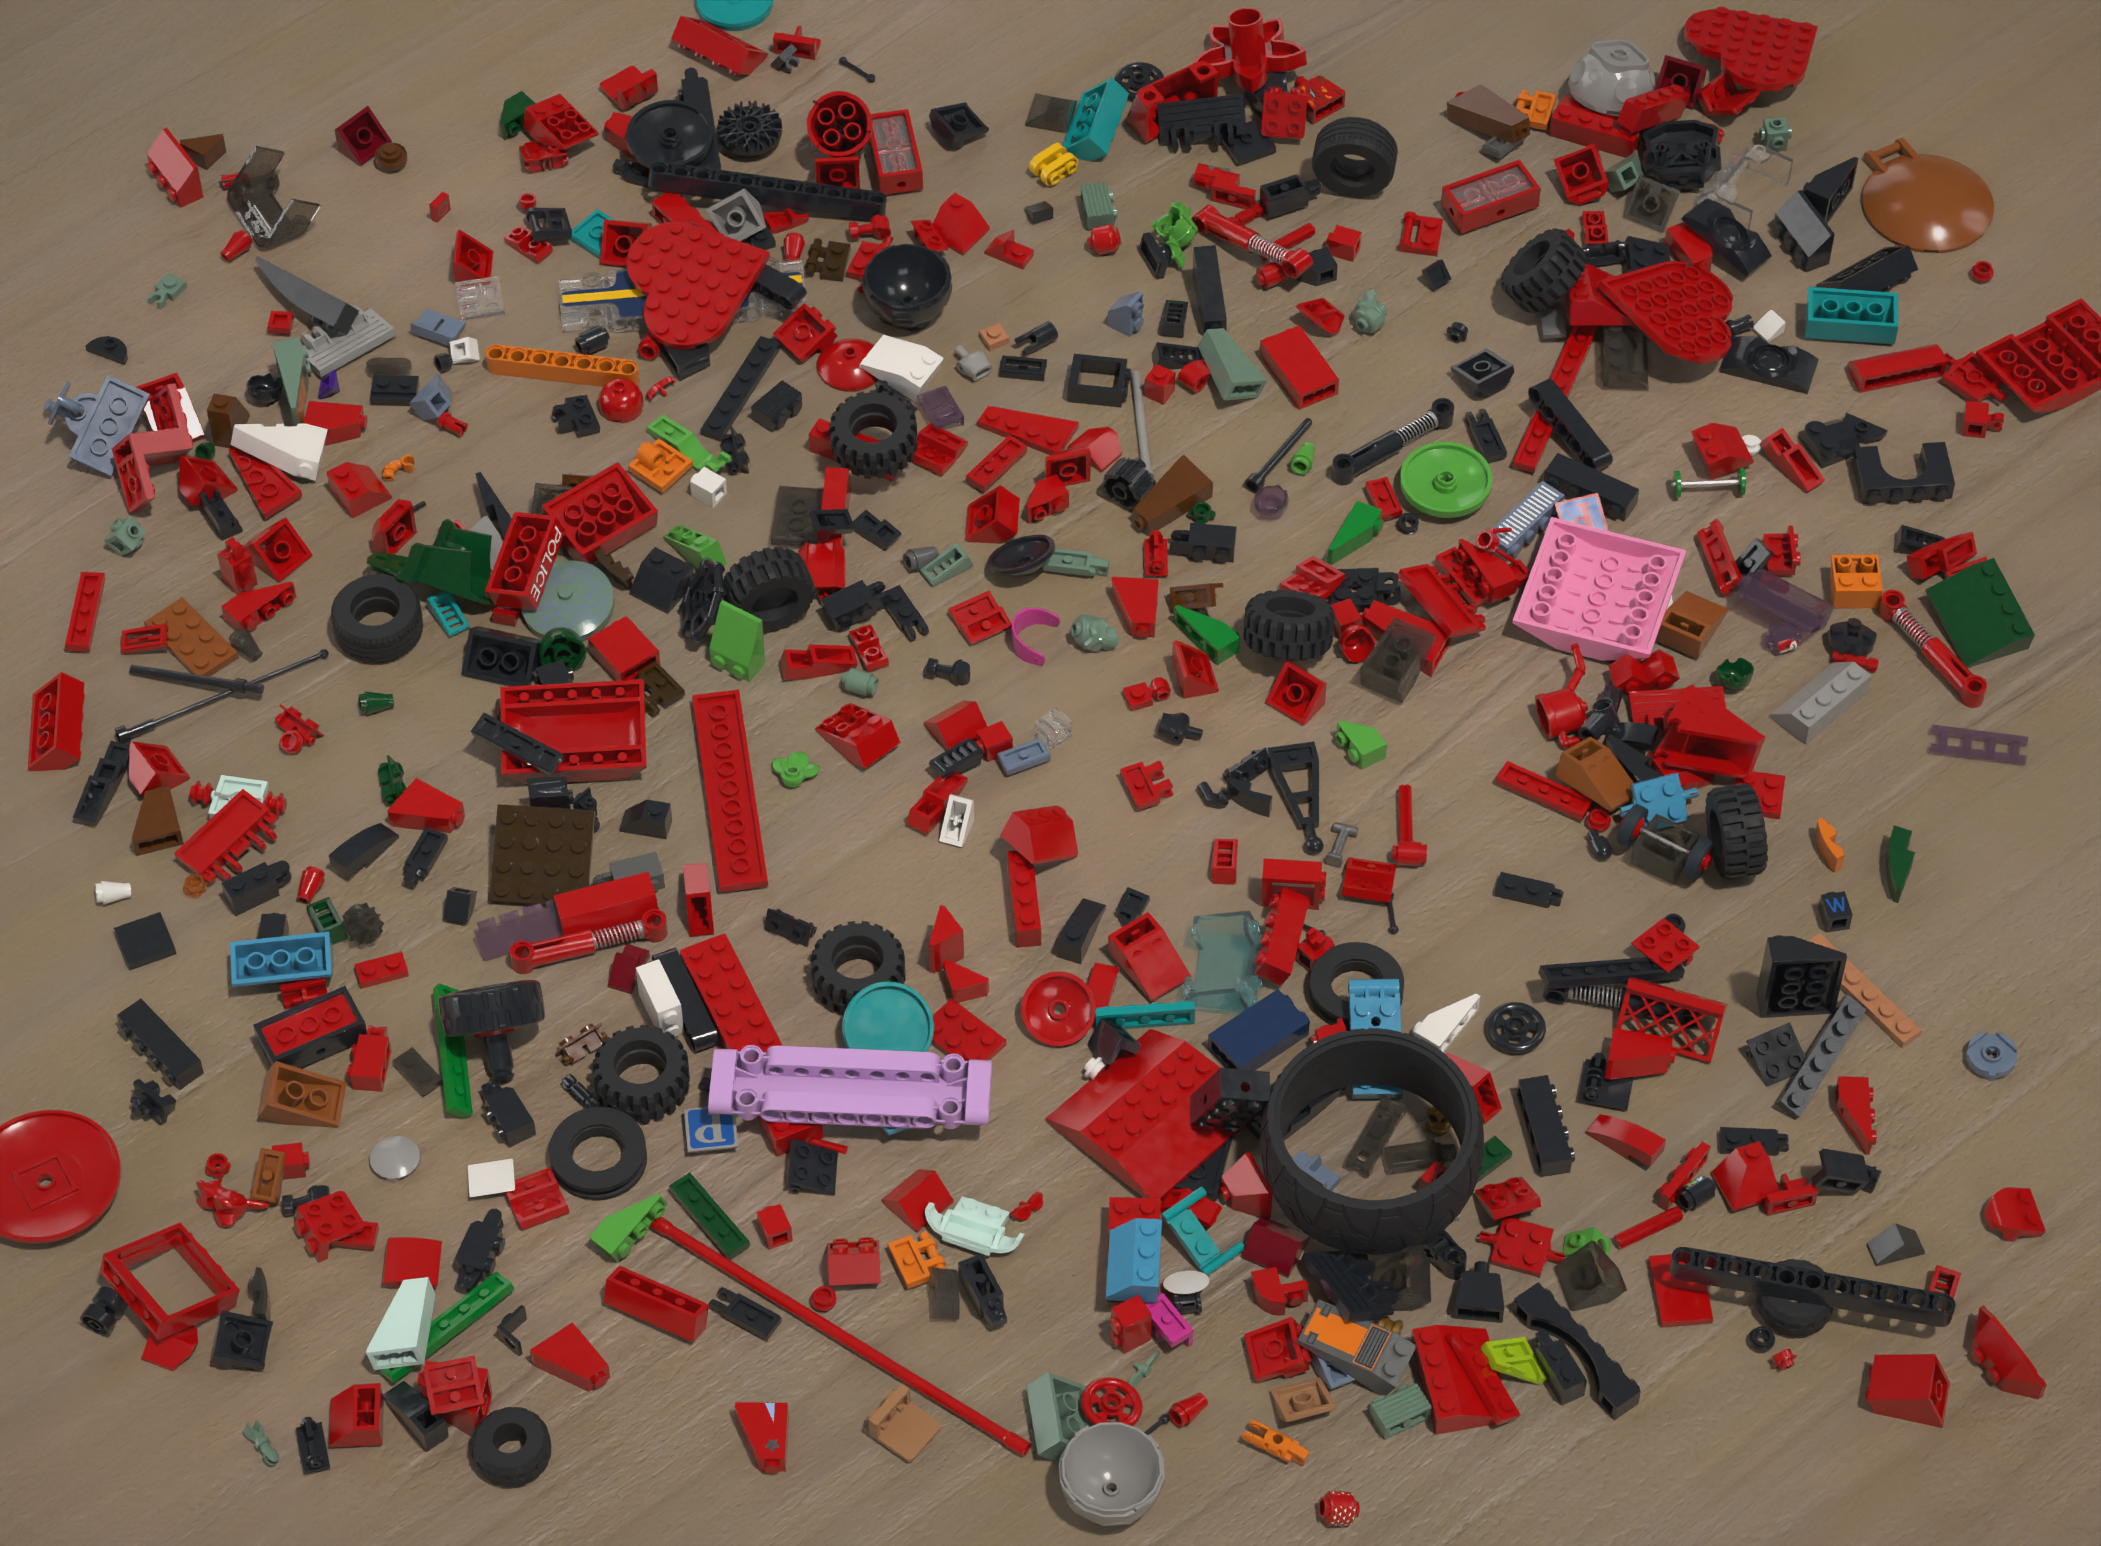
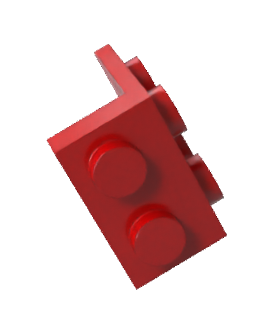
(630, 86)
(1723, 98)
(1284, 113)
(326, 1222)

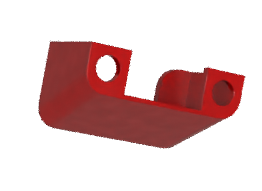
(1189, 83)

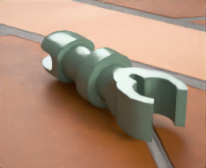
(261, 1443)

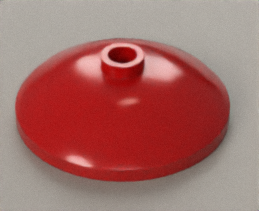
(840, 364)
(1055, 990)

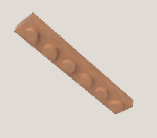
(1876, 1003)

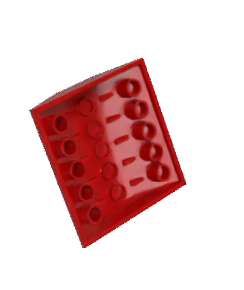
(1139, 1115)

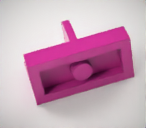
(1169, 1322)

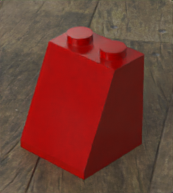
(1908, 1388)
(469, 1418)

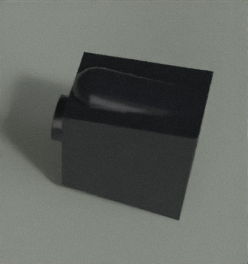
(687, 362)
(549, 792)

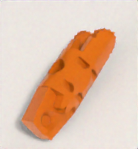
(1276, 1443)

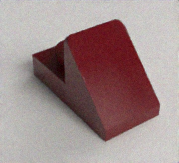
(623, 972)

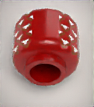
(1338, 1508)

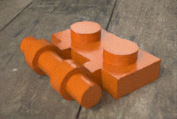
(1540, 107)
(909, 1259)

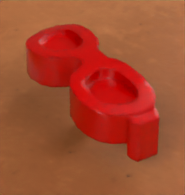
(659, 386)
(1024, 1210)

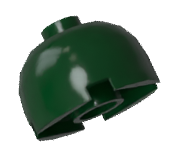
(562, 644)

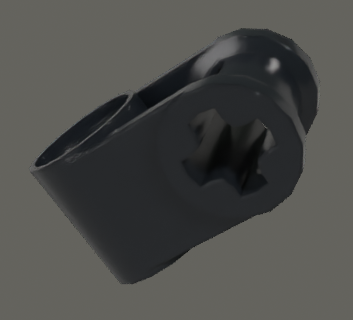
(1443, 1252)

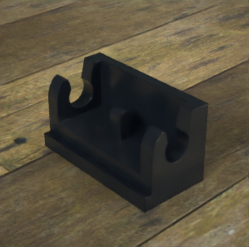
(220, 515)

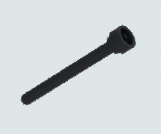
(1256, 480)

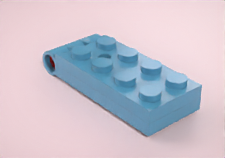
(1378, 1002)

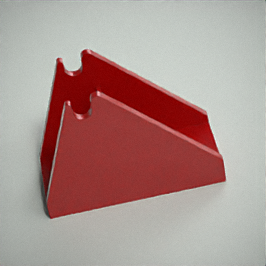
(1709, 738)

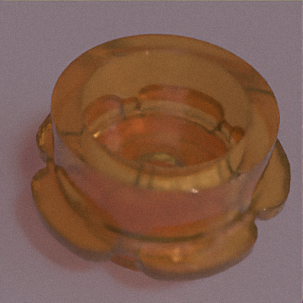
(192, 881)

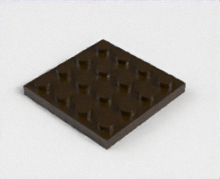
(540, 853)

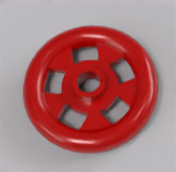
(1113, 1398)

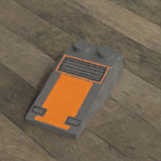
(1357, 1347)

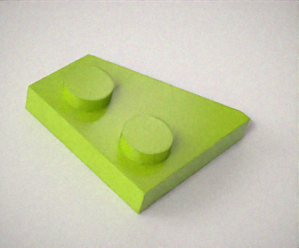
(1514, 1359)

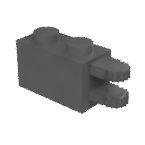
(634, 866)

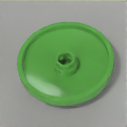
(1446, 479)

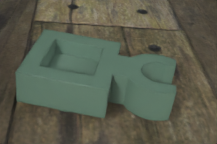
(167, 288)

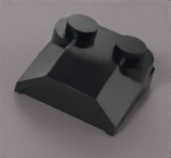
(956, 124)
(1484, 372)
(1829, 441)
(241, 1341)

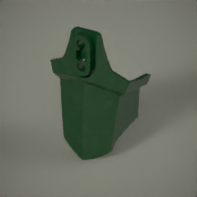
(454, 563)

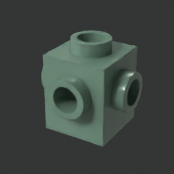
(1775, 133)
(125, 535)

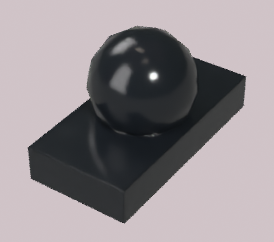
(1156, 255)

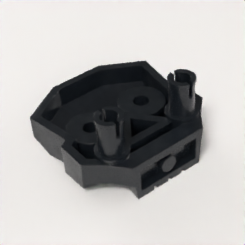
(1681, 153)

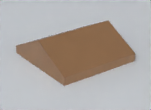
(1302, 1400)

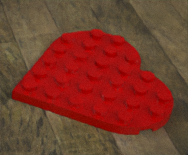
(1753, 48)
(691, 281)
(1676, 308)

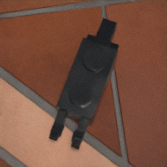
(479, 1250)

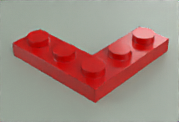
(1467, 586)

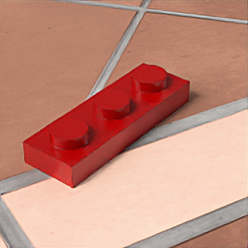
(996, 463)
(1683, 1175)

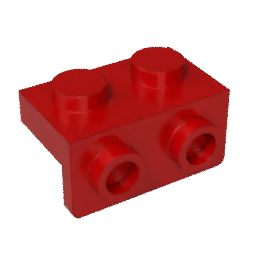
(1784, 550)

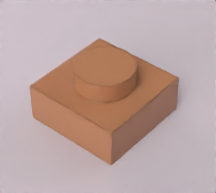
(994, 336)

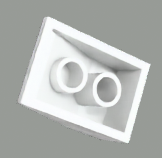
(903, 365)

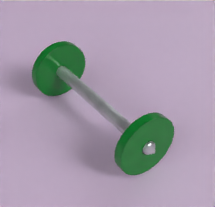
(1740, 482)

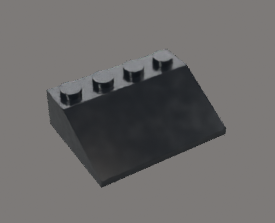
(1799, 978)

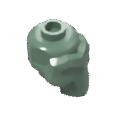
(1369, 313)
(1093, 633)

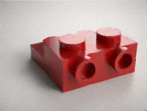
(805, 332)
(1275, 1350)

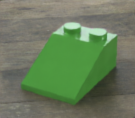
(737, 642)

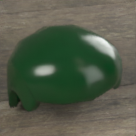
(1735, 674)

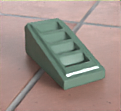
(955, 568)

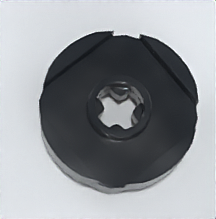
(1852, 636)

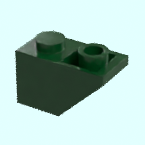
(513, 114)

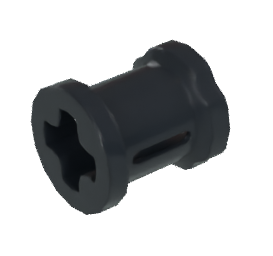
(1187, 1302)

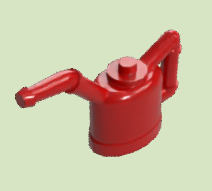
(1562, 709)

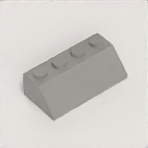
(1823, 700)

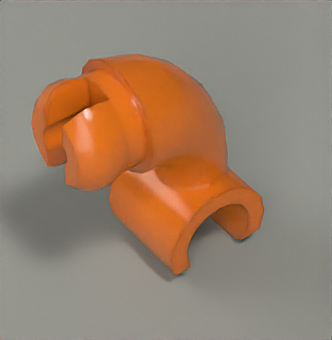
(390, 469)

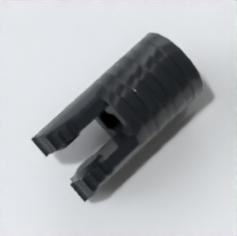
(1039, 337)

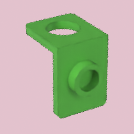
(1578, 1239)

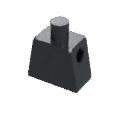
(1480, 1295)

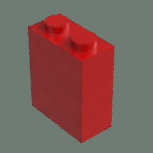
(622, 650)

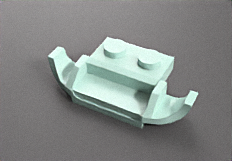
(973, 1226)

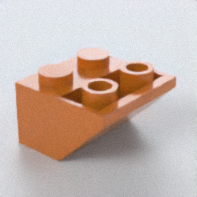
(1855, 581)

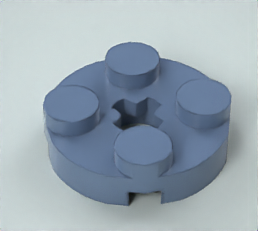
(1991, 1067)

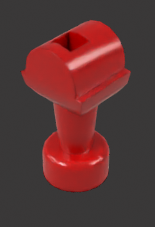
(878, 226)

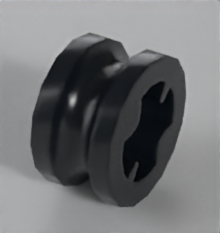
(1408, 517)

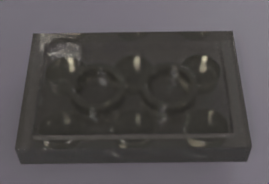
(791, 518)

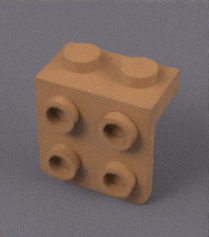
(902, 1425)

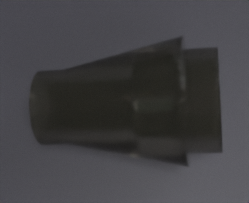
(245, 644)

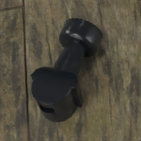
(958, 672)
(314, 1192)

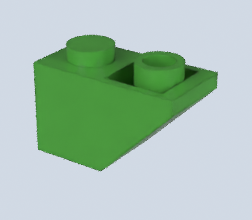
(1361, 742)

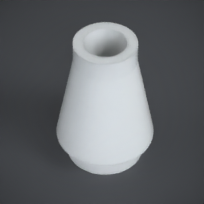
(111, 891)

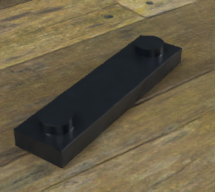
(517, 744)

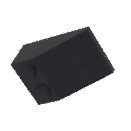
(1831, 188)

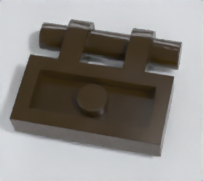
(834, 263)
(661, 685)

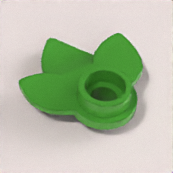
(795, 768)

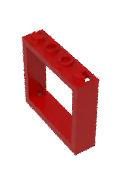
(115, 1271)

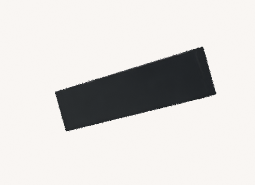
(493, 505)

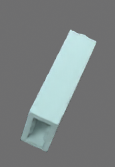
(405, 1327)

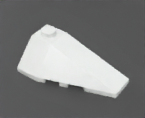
(289, 448)

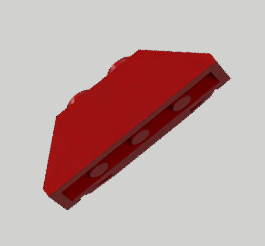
(2003, 1358)

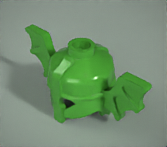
(1177, 230)

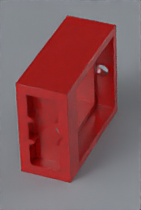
(1294, 873)

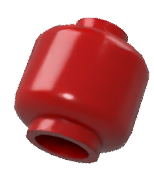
(1104, 239)

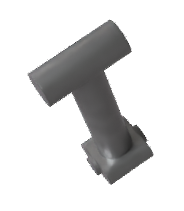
(1344, 830)

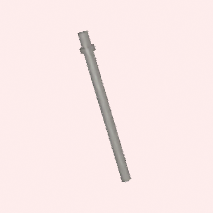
(1140, 419)

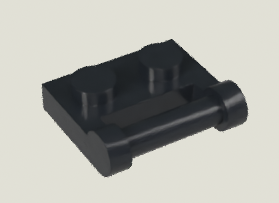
(555, 221)

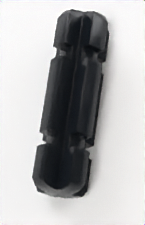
(579, 1092)

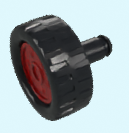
(493, 1013)

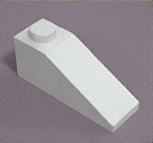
(1445, 1024)

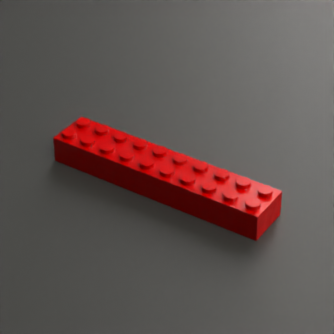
(739, 1019)

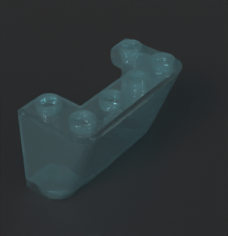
(1225, 962)

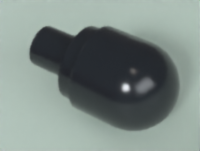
(1599, 846)

